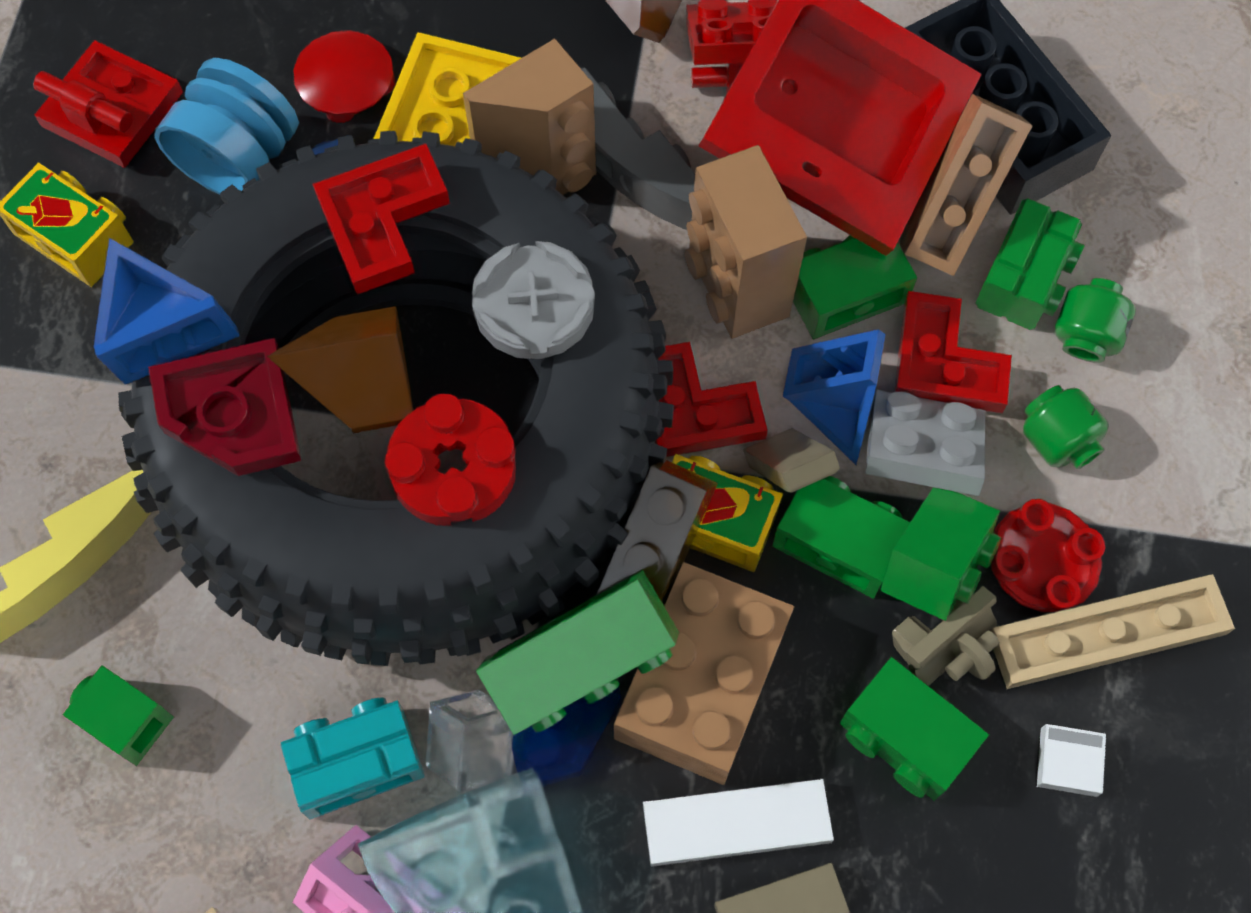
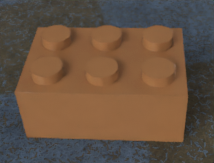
(744, 242)
(705, 694)

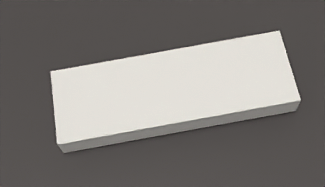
(737, 822)

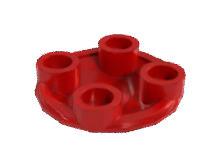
(343, 74)
(1047, 557)

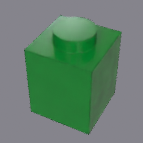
(117, 714)

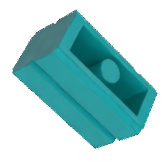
(351, 757)

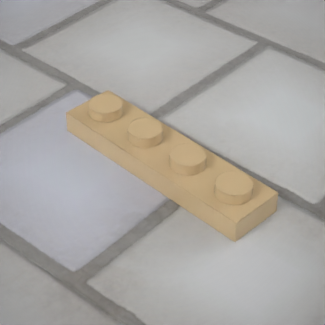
(1111, 631)

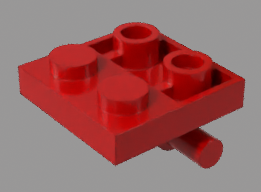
(723, 35)
(106, 102)

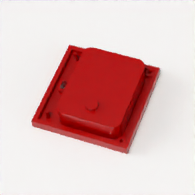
(844, 113)

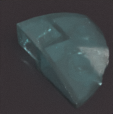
(476, 855)

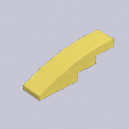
(81, 542)

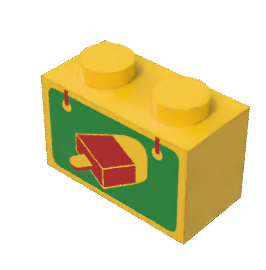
(64, 222)
(737, 514)

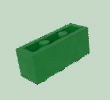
(579, 654)

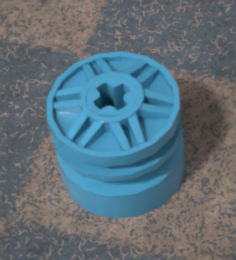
(226, 126)

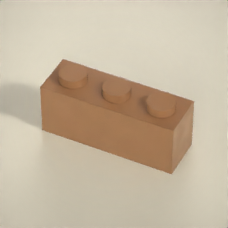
(963, 184)

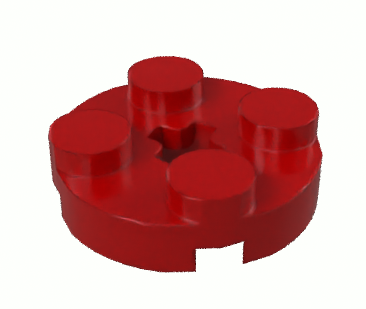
(457, 495)

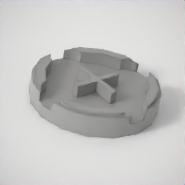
(533, 300)

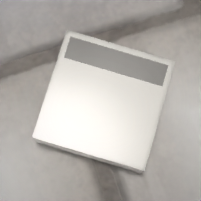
(1071, 760)

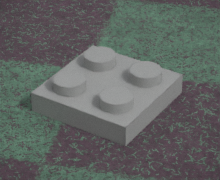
(927, 442)

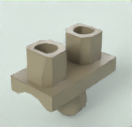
(953, 645)

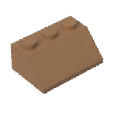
(540, 113)

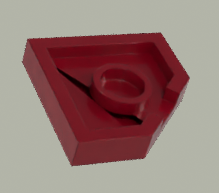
(229, 407)

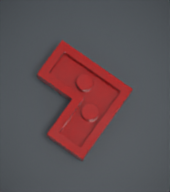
(368, 204)
(938, 369)
(708, 416)

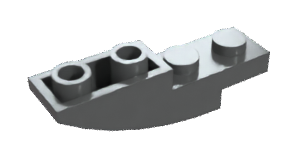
(641, 169)

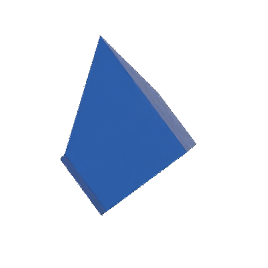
(152, 316)
(836, 386)

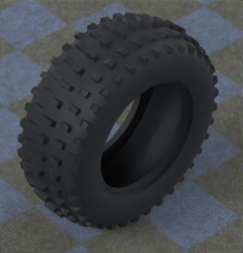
(370, 570)

